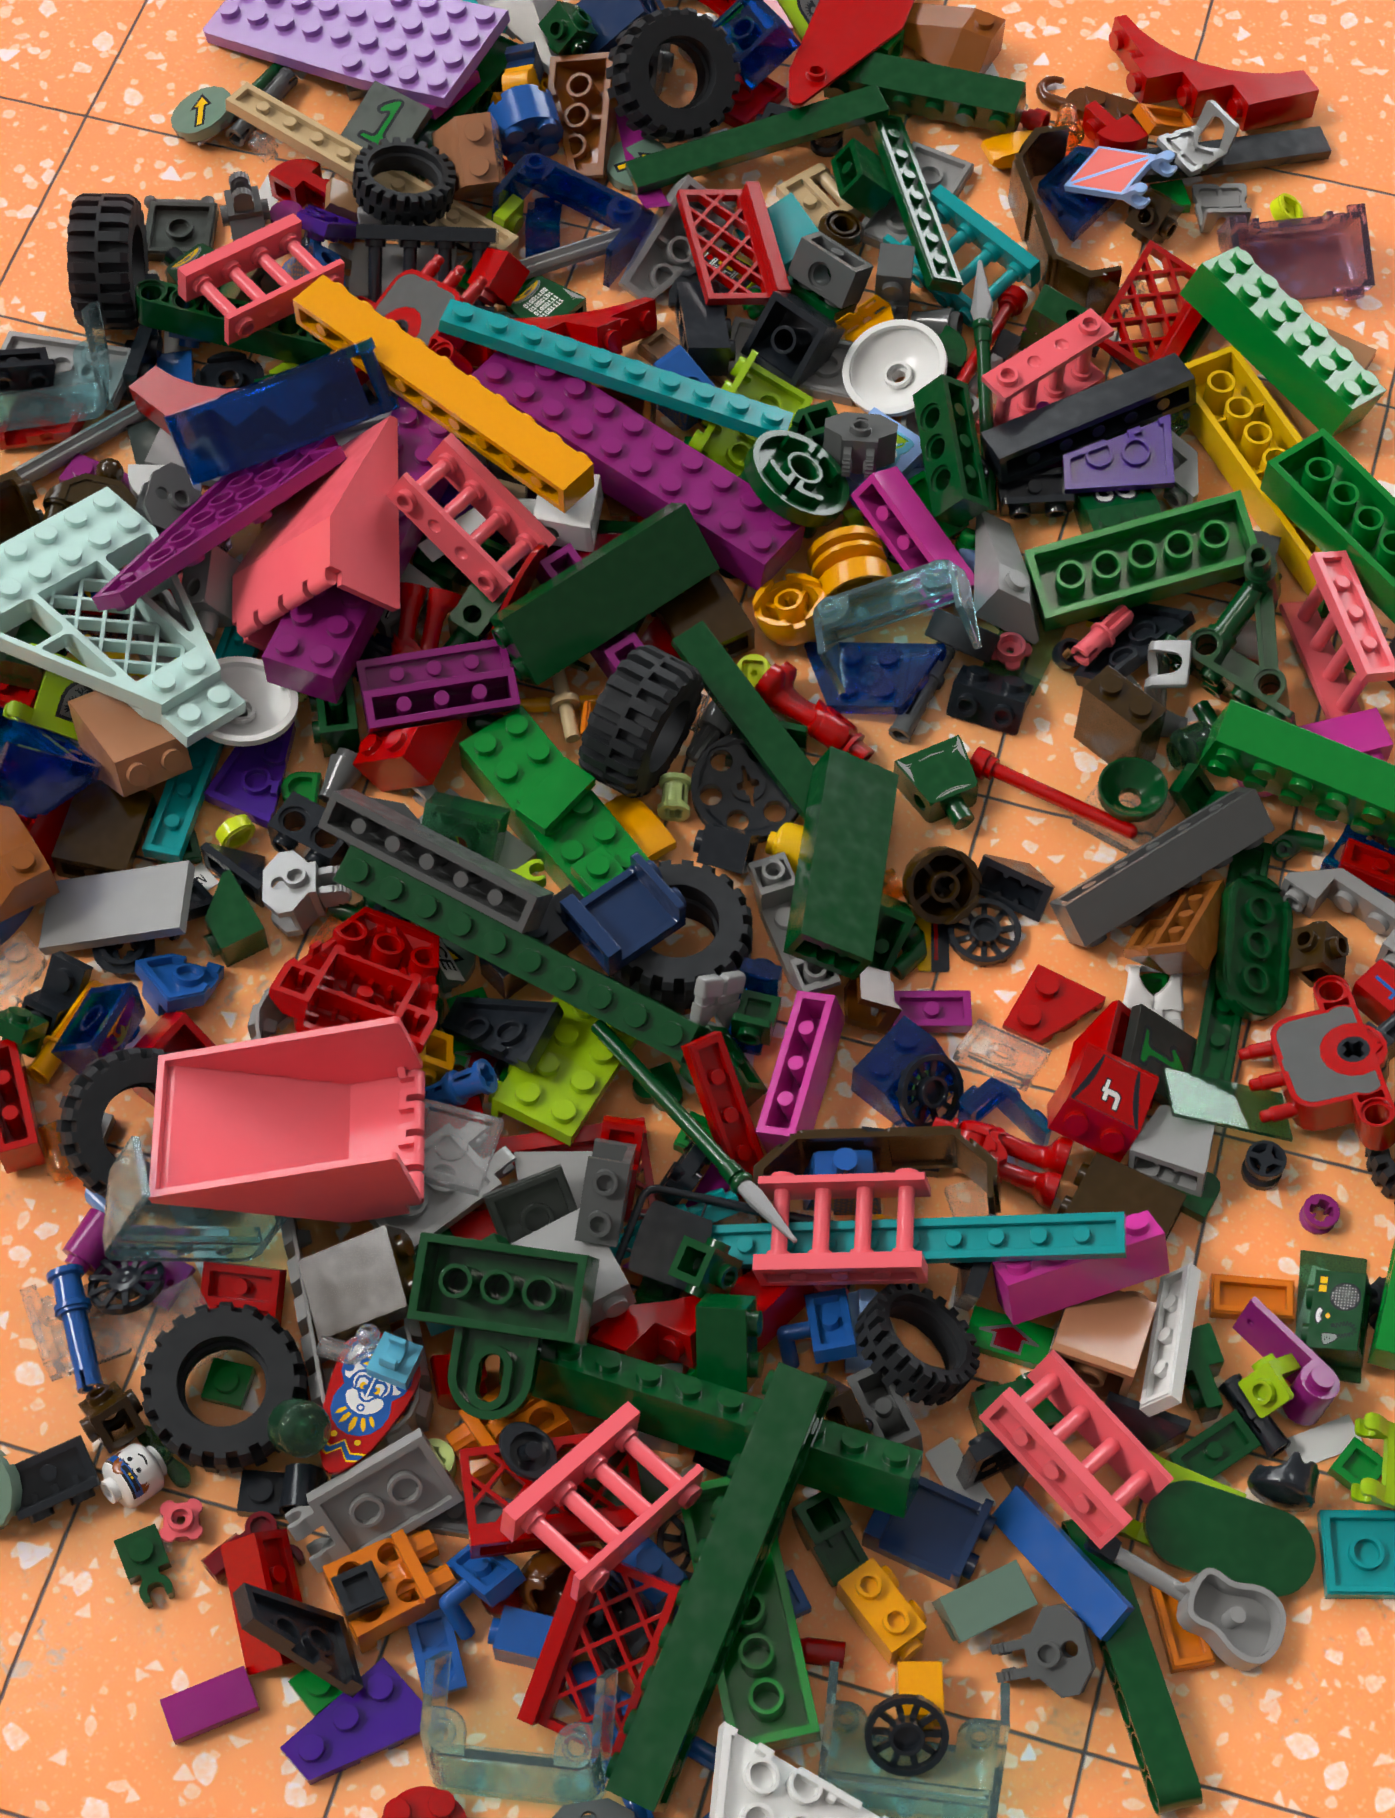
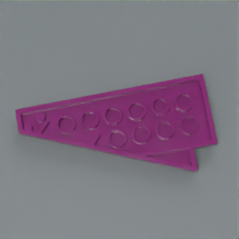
(216, 516)

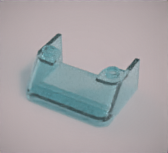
(76, 393)
(888, 602)
(170, 1233)
(565, 1778)
(959, 1786)

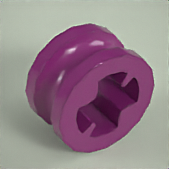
(1313, 1225)

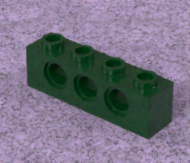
(950, 451)

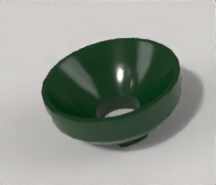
(1135, 777)

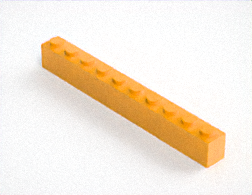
(449, 395)

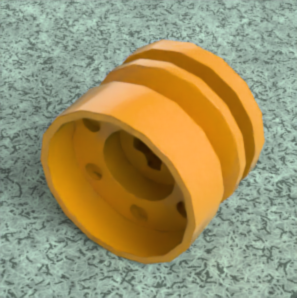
(847, 559)

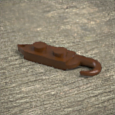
(1080, 97)

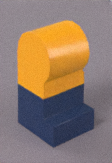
(522, 66)

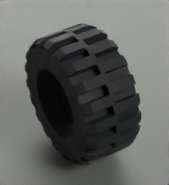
(712, 63)
(106, 256)
(640, 721)
(718, 908)
(86, 1104)
(186, 1346)

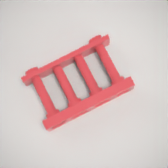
(245, 255)
(1048, 359)
(488, 497)
(1356, 625)
(861, 1263)
(590, 1460)
(1055, 1466)

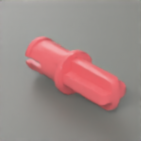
(1102, 635)

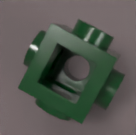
(568, 29)
(705, 1266)

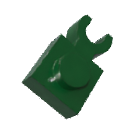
(143, 1560)

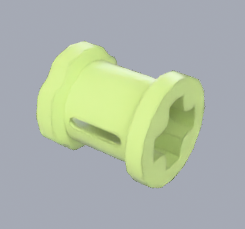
(674, 797)

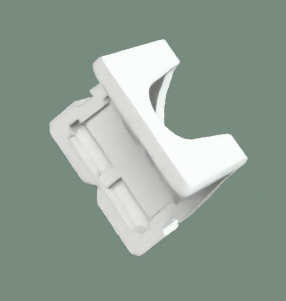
(1166, 1002)

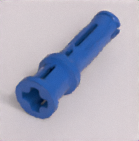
(458, 1087)
(73, 1310)

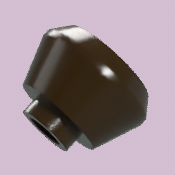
(842, 228)

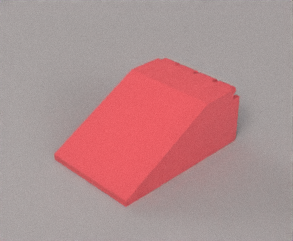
(326, 535)
(294, 1125)

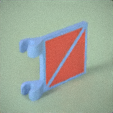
(1118, 174)

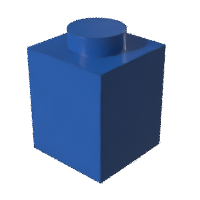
(519, 1636)

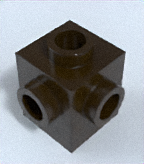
(1156, 220)
(1317, 952)
(111, 1416)

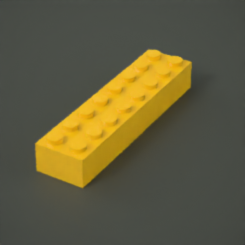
(1241, 433)

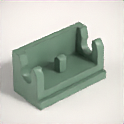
(985, 1602)

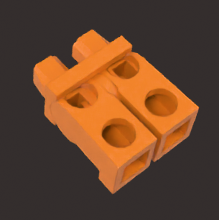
(481, 1432)
(405, 1582)

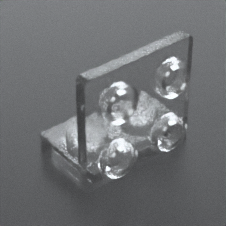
(50, 1335)

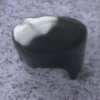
(1286, 1486)

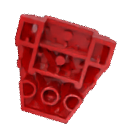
(364, 973)

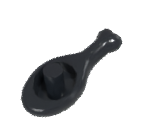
(528, 1451)

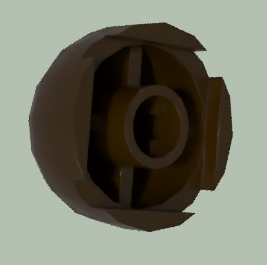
(941, 885)

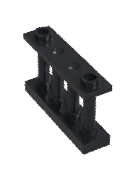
(411, 238)

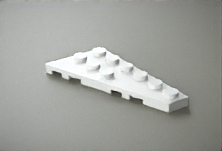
(760, 1785)

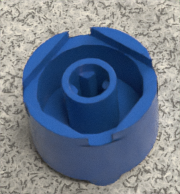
(527, 122)

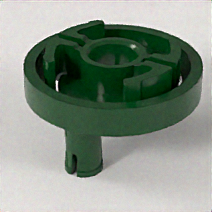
(796, 481)

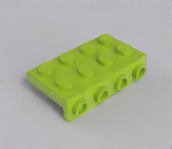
(730, 446)
(565, 1081)

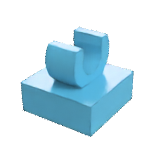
(395, 1360)

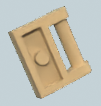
(811, 197)

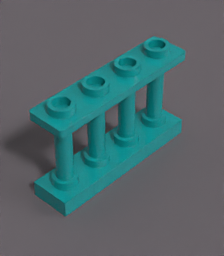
(994, 246)

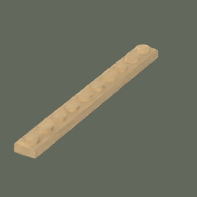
(340, 154)

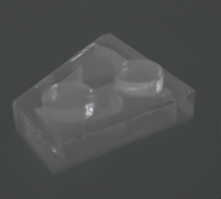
(19, 967)

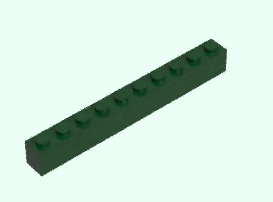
(519, 954)
(715, 1419)
(719, 1589)

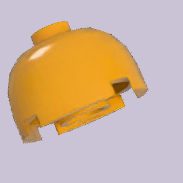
(787, 608)

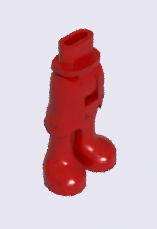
(412, 598)
(823, 722)
(1000, 1144)

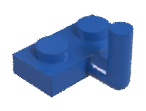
(827, 1326)
(488, 1578)

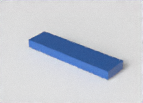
(1062, 1563)

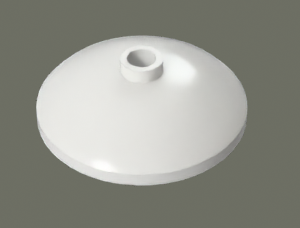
(884, 355)
(268, 706)

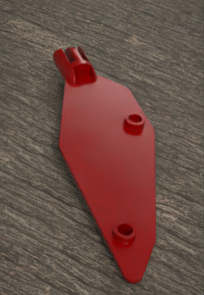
(839, 39)

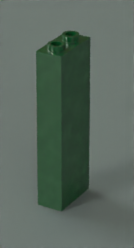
(603, 594)
(842, 864)

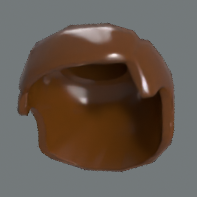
(544, 1582)

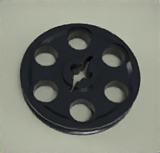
(730, 785)

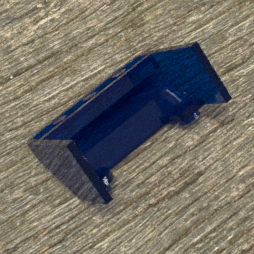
(584, 196)
(40, 768)

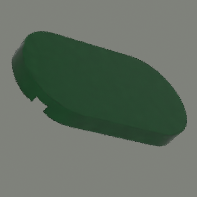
(1254, 947)
(1243, 1539)

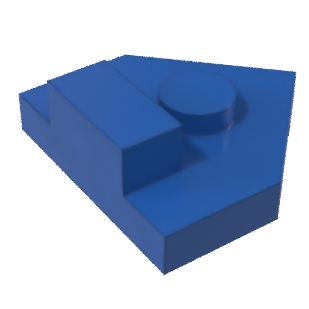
(175, 984)

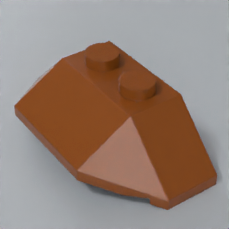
(1181, 932)

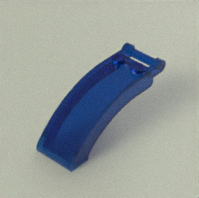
(278, 413)

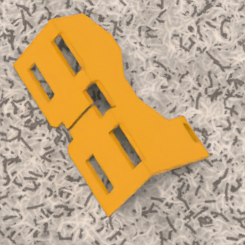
(863, 312)

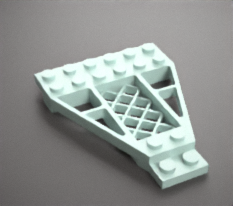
(82, 553)

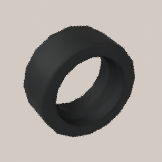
(950, 630)

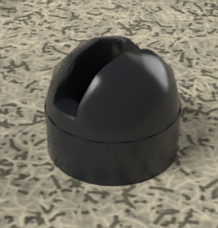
(1057, 657)

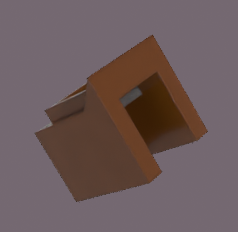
(871, 1001)

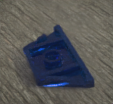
(1071, 210)
(877, 675)

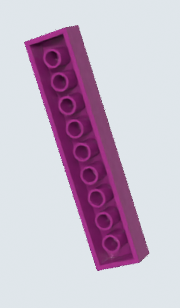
(649, 466)
(324, 637)

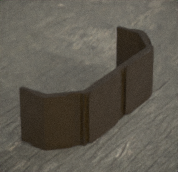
(1037, 157)
(892, 1149)

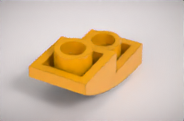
(1002, 148)
(642, 826)

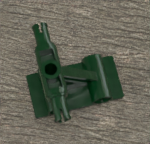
(1227, 670)

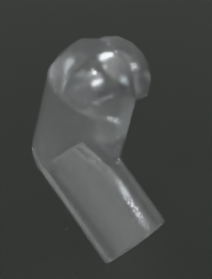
(352, 1350)

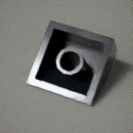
(792, 338)

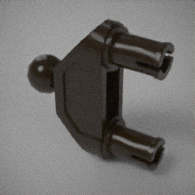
(69, 492)

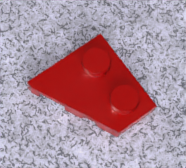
(244, 1285)

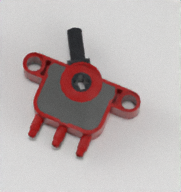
(419, 302)
(1330, 1067)

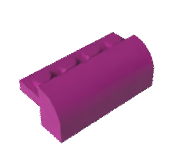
(436, 685)

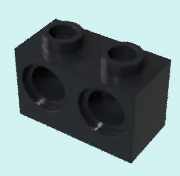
(306, 842)
(726, 847)

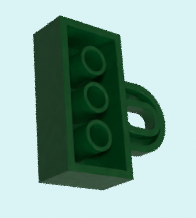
(502, 1306)

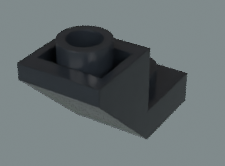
(61, 987)

